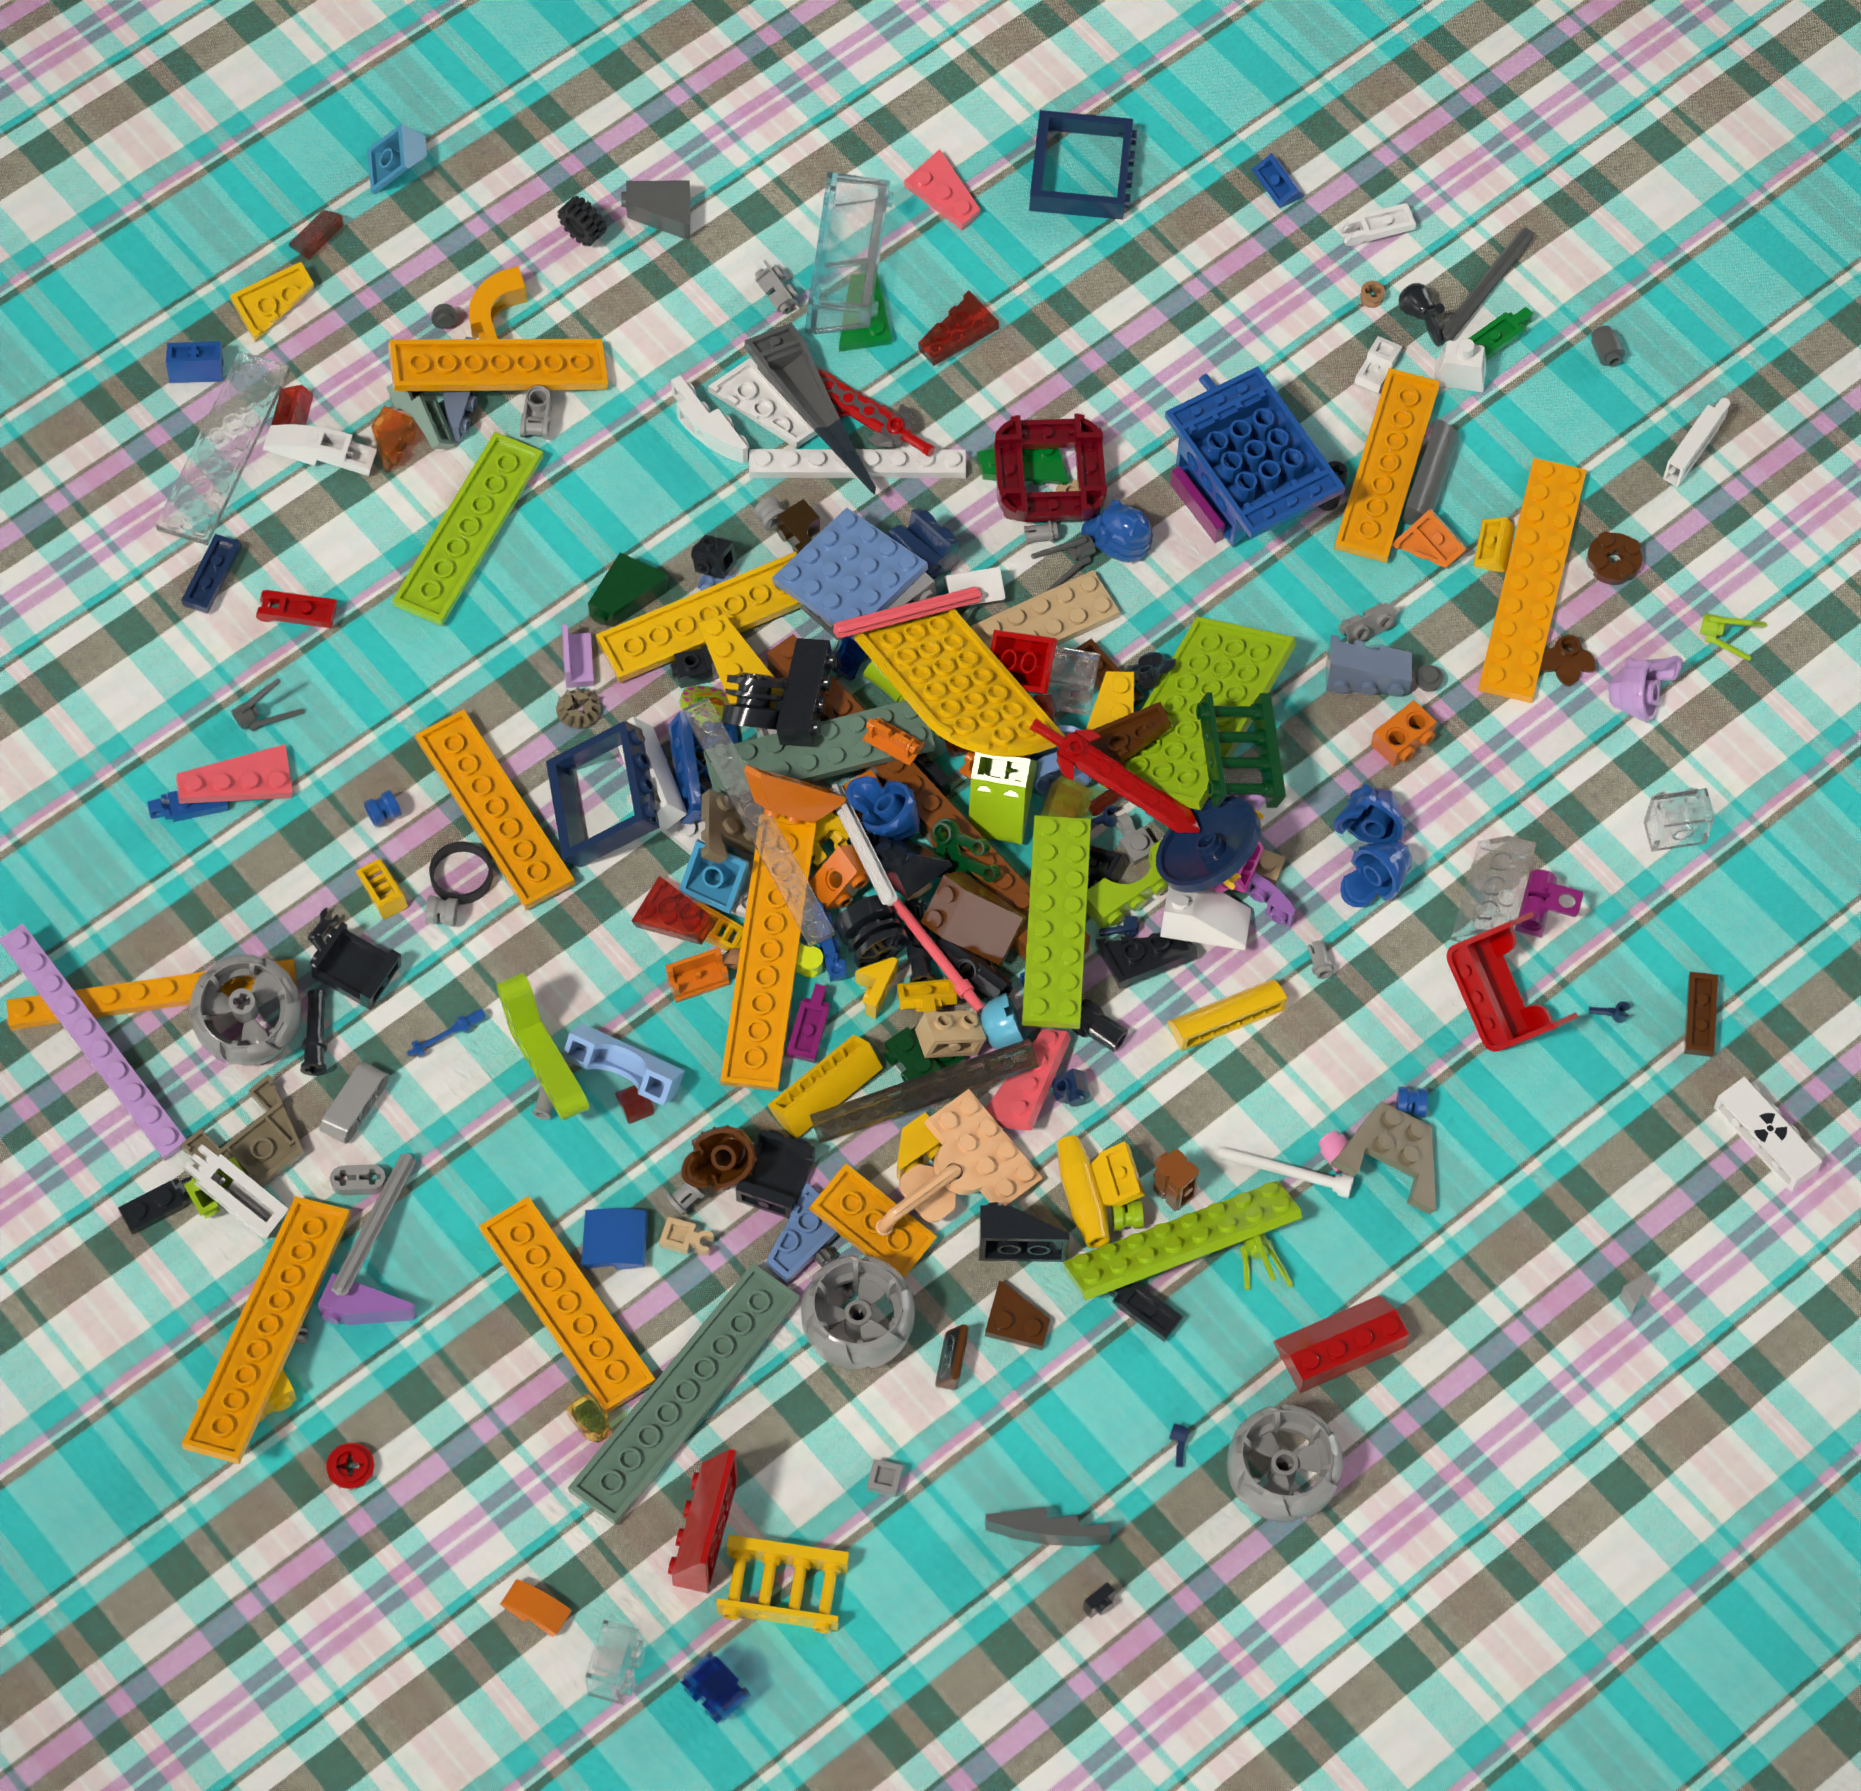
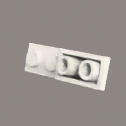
(708, 427)
(316, 443)

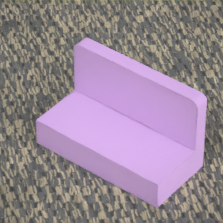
(577, 659)

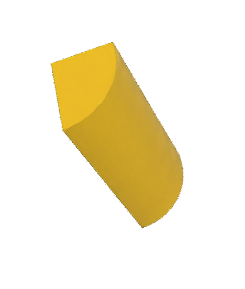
(1228, 1014)
(825, 1085)

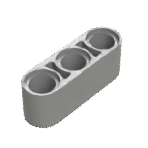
(354, 1102)

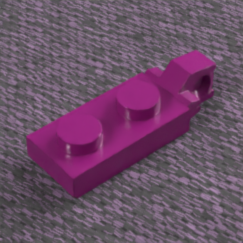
(809, 1026)

